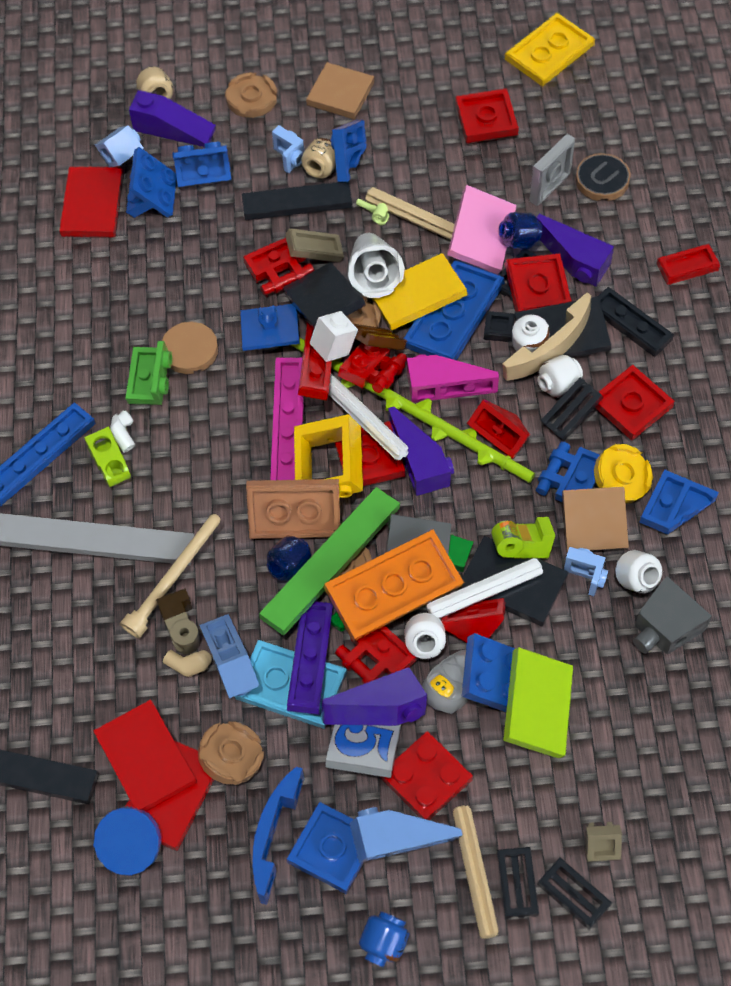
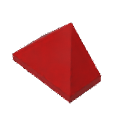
(499, 427)
(477, 618)

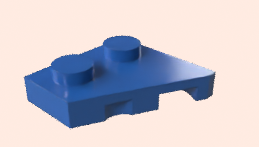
(348, 145)

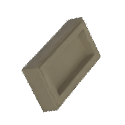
(314, 245)

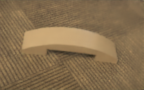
(526, 362)

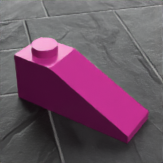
(447, 378)

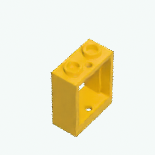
(328, 431)

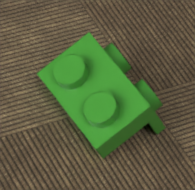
(148, 375)

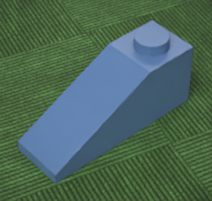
(229, 656)
(394, 833)

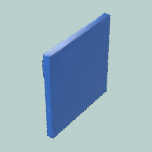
(269, 327)

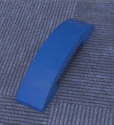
(284, 795)

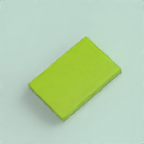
(538, 703)

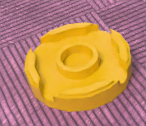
(624, 467)

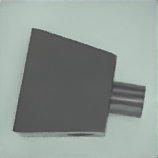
(669, 619)

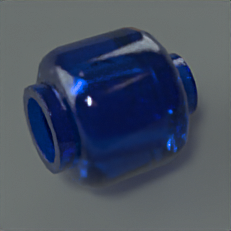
(520, 230)
(287, 557)

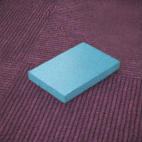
(273, 673)

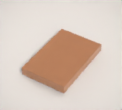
(293, 508)

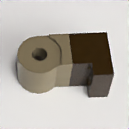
(180, 629)

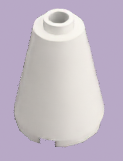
(374, 266)

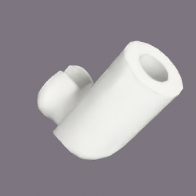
(119, 430)

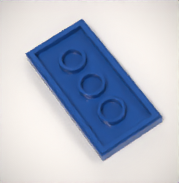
(451, 326)

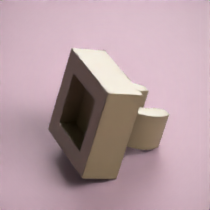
(603, 842)

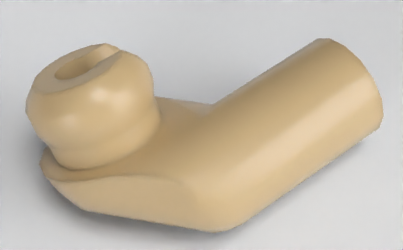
(190, 664)

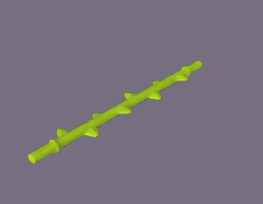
(441, 428)

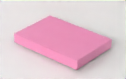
(476, 230)

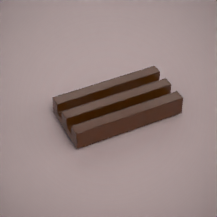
(379, 337)

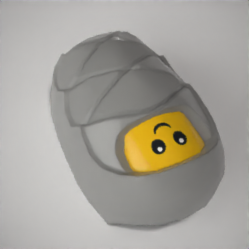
(445, 684)

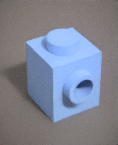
(119, 146)

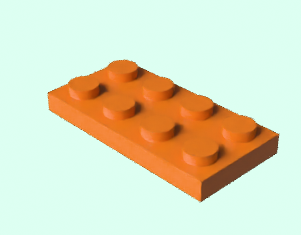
(393, 585)

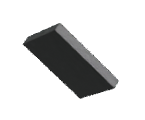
(323, 294)
(594, 335)
(527, 600)

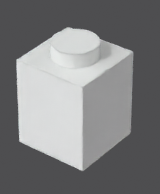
(333, 336)

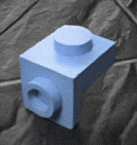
(289, 146)
(588, 565)

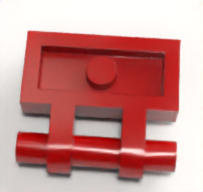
(271, 260)
(364, 364)
(383, 648)

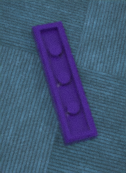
(310, 659)

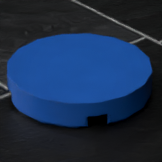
(127, 840)

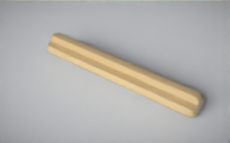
(411, 213)
(475, 873)

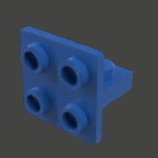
(201, 165)
(150, 185)

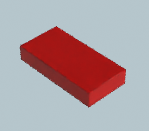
(688, 264)

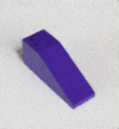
(166, 119)
(580, 253)
(425, 460)
(380, 702)

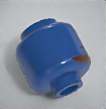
(384, 938)

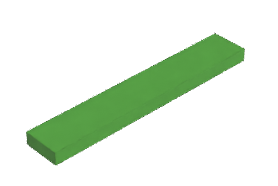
(329, 561)

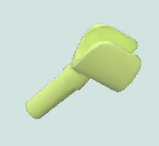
(379, 212)

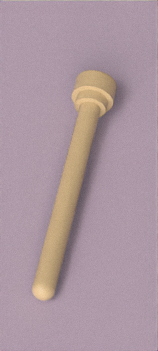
(136, 621)

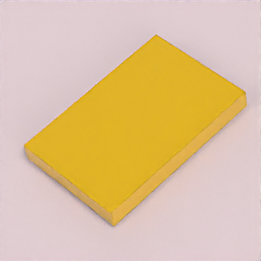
(549, 49)
(421, 292)

